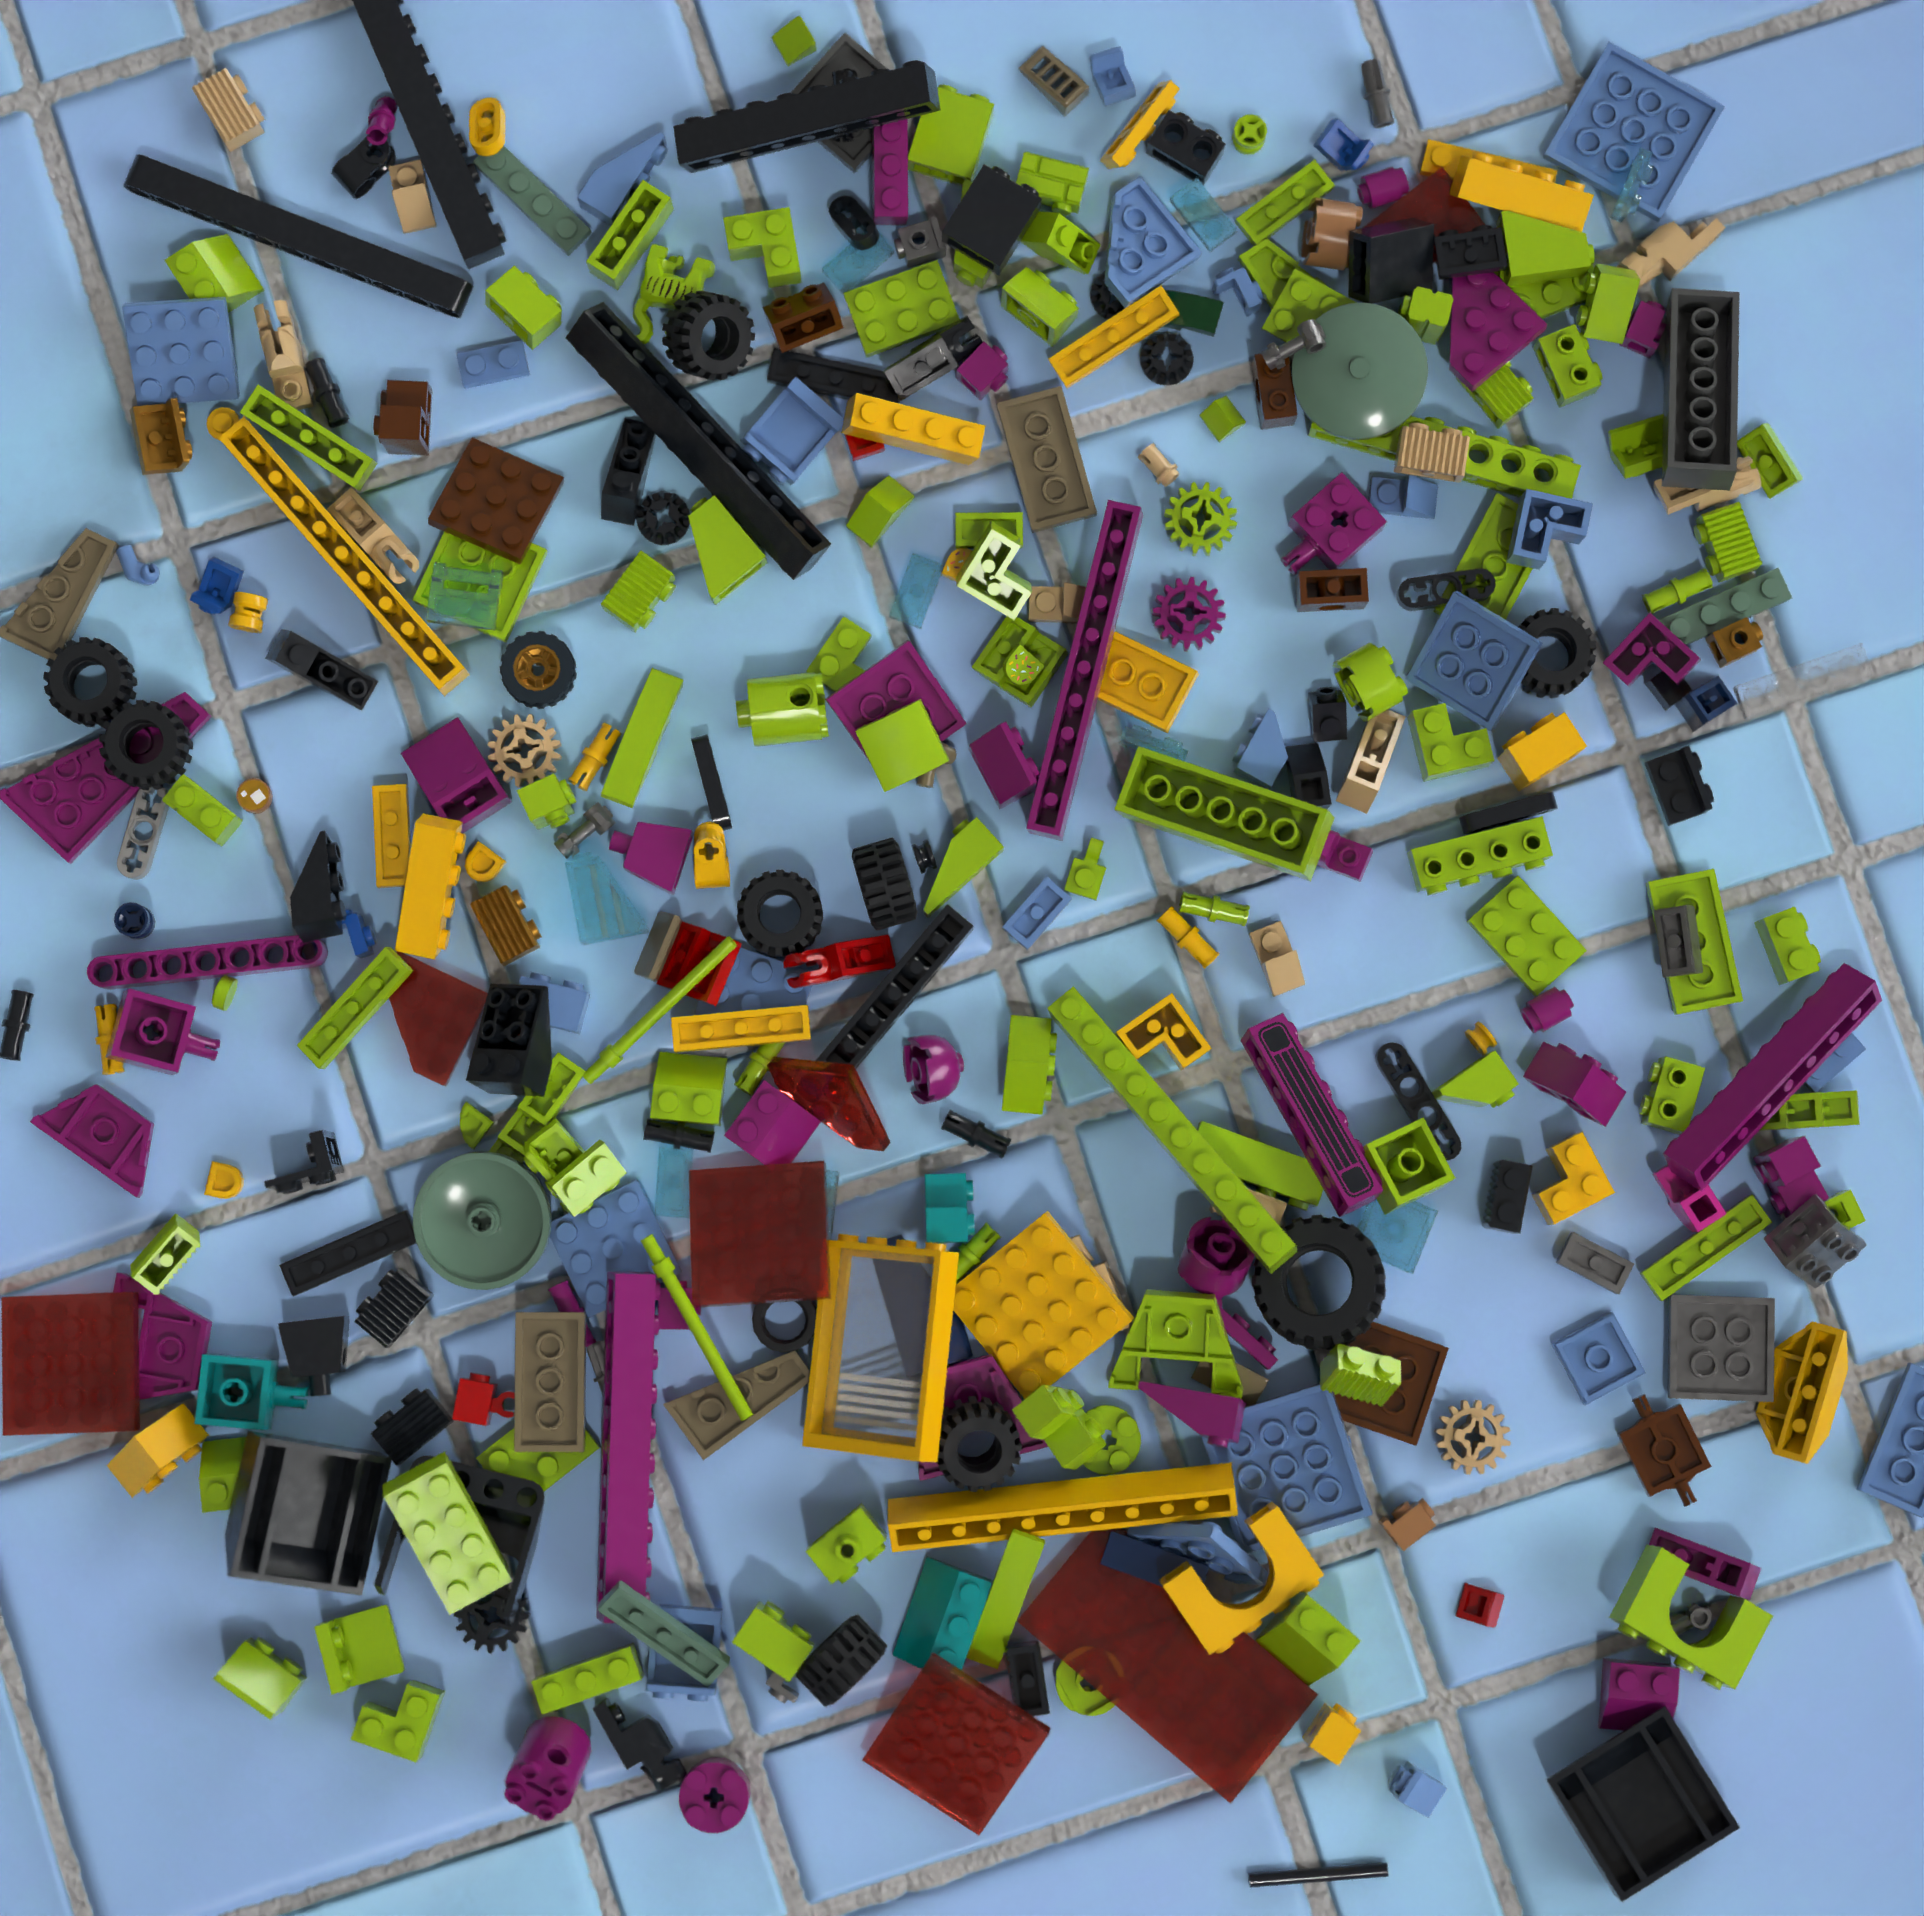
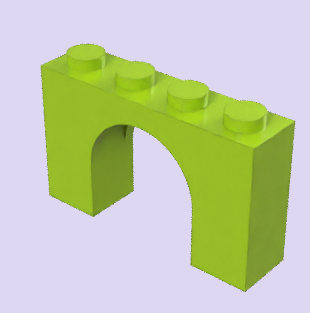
(1645, 1613)

